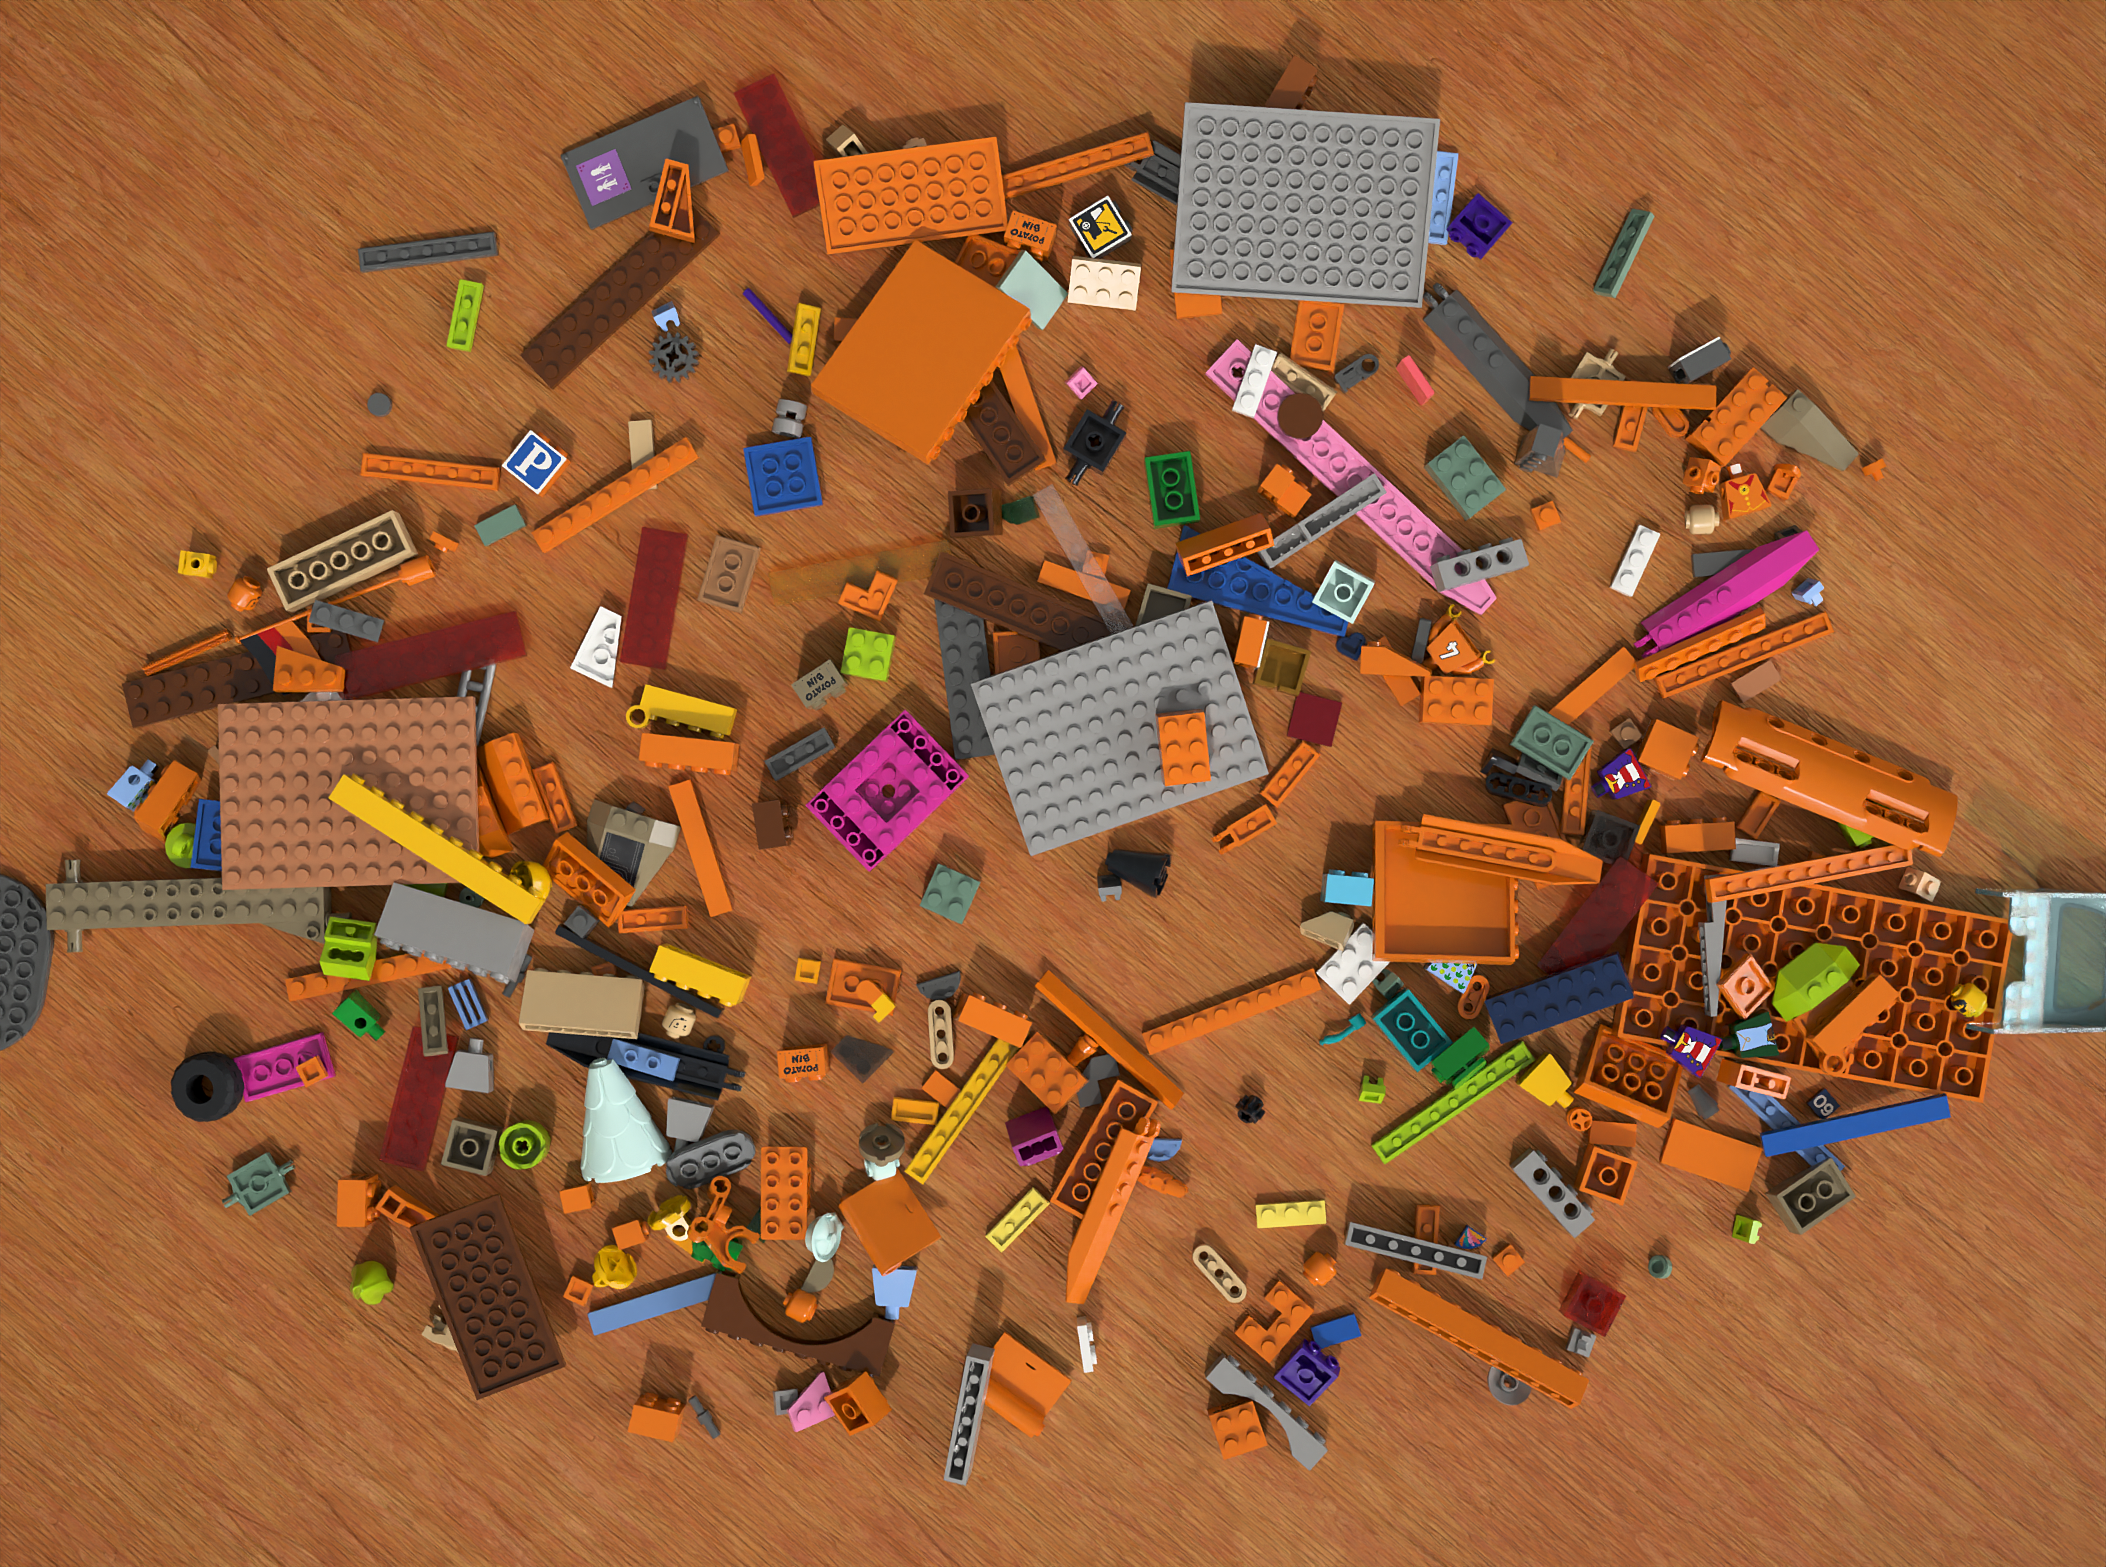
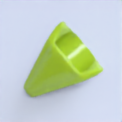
(370, 1282)

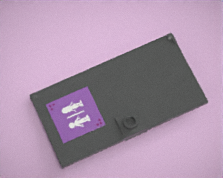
(626, 166)

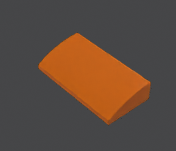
(588, 879)

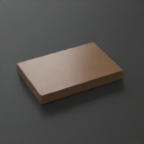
(729, 574)

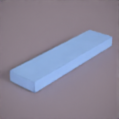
(1442, 196)

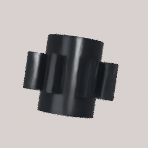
(1250, 1109)

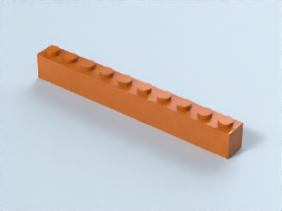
(1479, 1338)

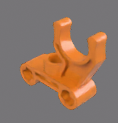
(713, 1224)

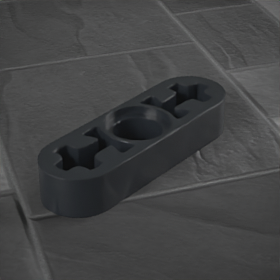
(1537, 787)

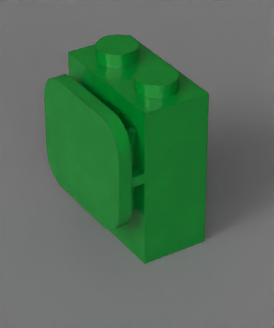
(1461, 1059)

